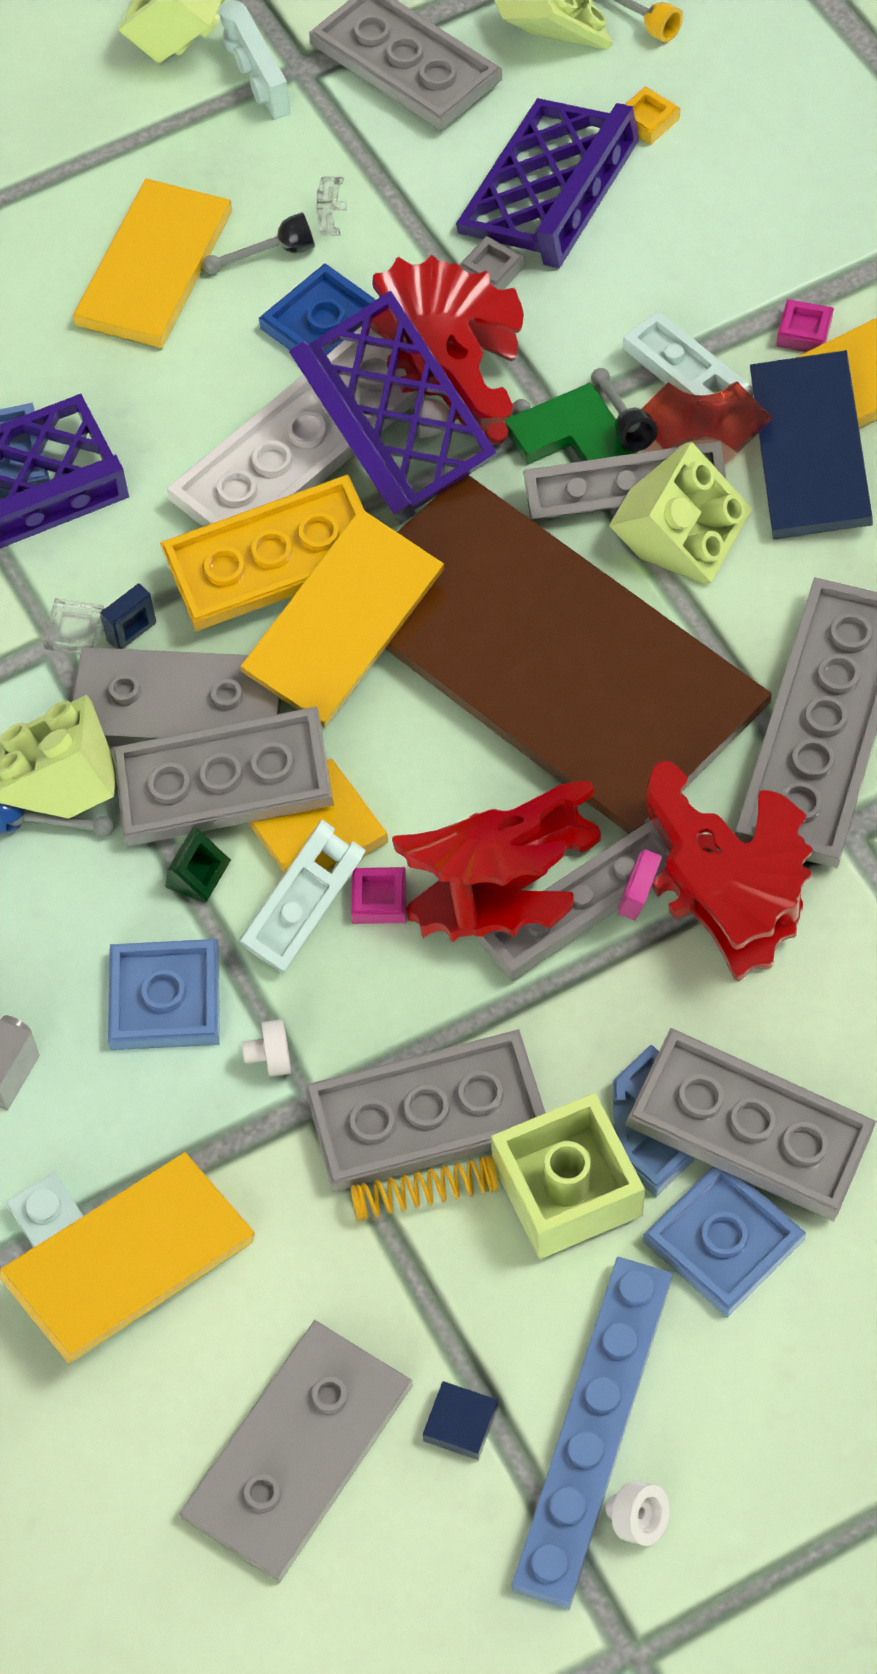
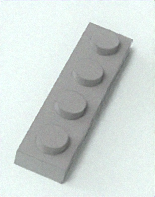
(597, 482)
(596, 893)

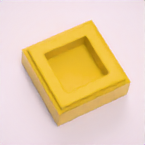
(653, 114)

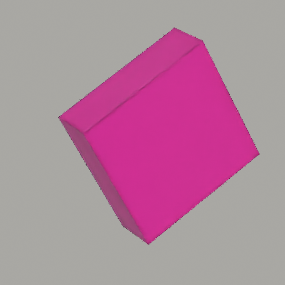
(804, 325)
(639, 884)
(378, 895)

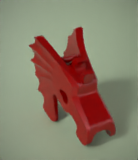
(457, 320)
(492, 858)
(735, 888)

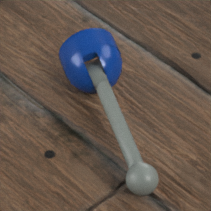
(13, 817)

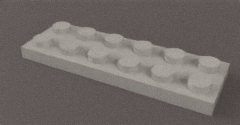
(822, 719)

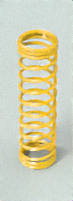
(486, 1167)

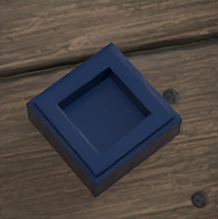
(128, 617)
(460, 1420)

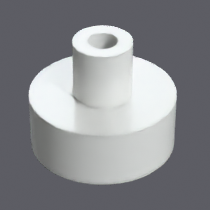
(271, 1048)
(639, 1512)

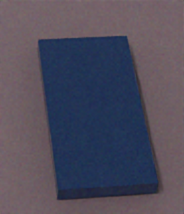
(811, 445)

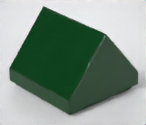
(196, 867)

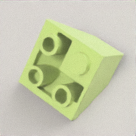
(559, 19)
(682, 516)
(57, 761)

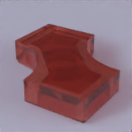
(722, 416)

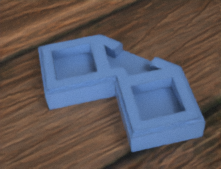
(652, 1160)

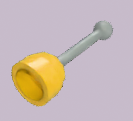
(660, 20)

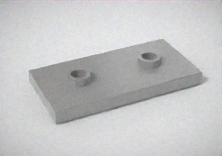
(406, 58)
(167, 692)
(222, 776)
(422, 1109)
(751, 1124)
(296, 1450)

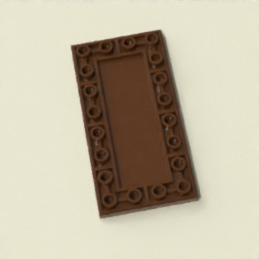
(564, 656)

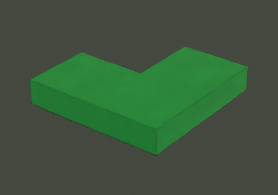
(567, 420)

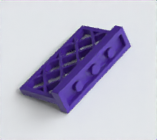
(580, 185)
(357, 429)
(73, 489)

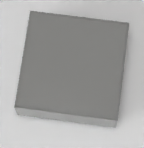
(495, 258)

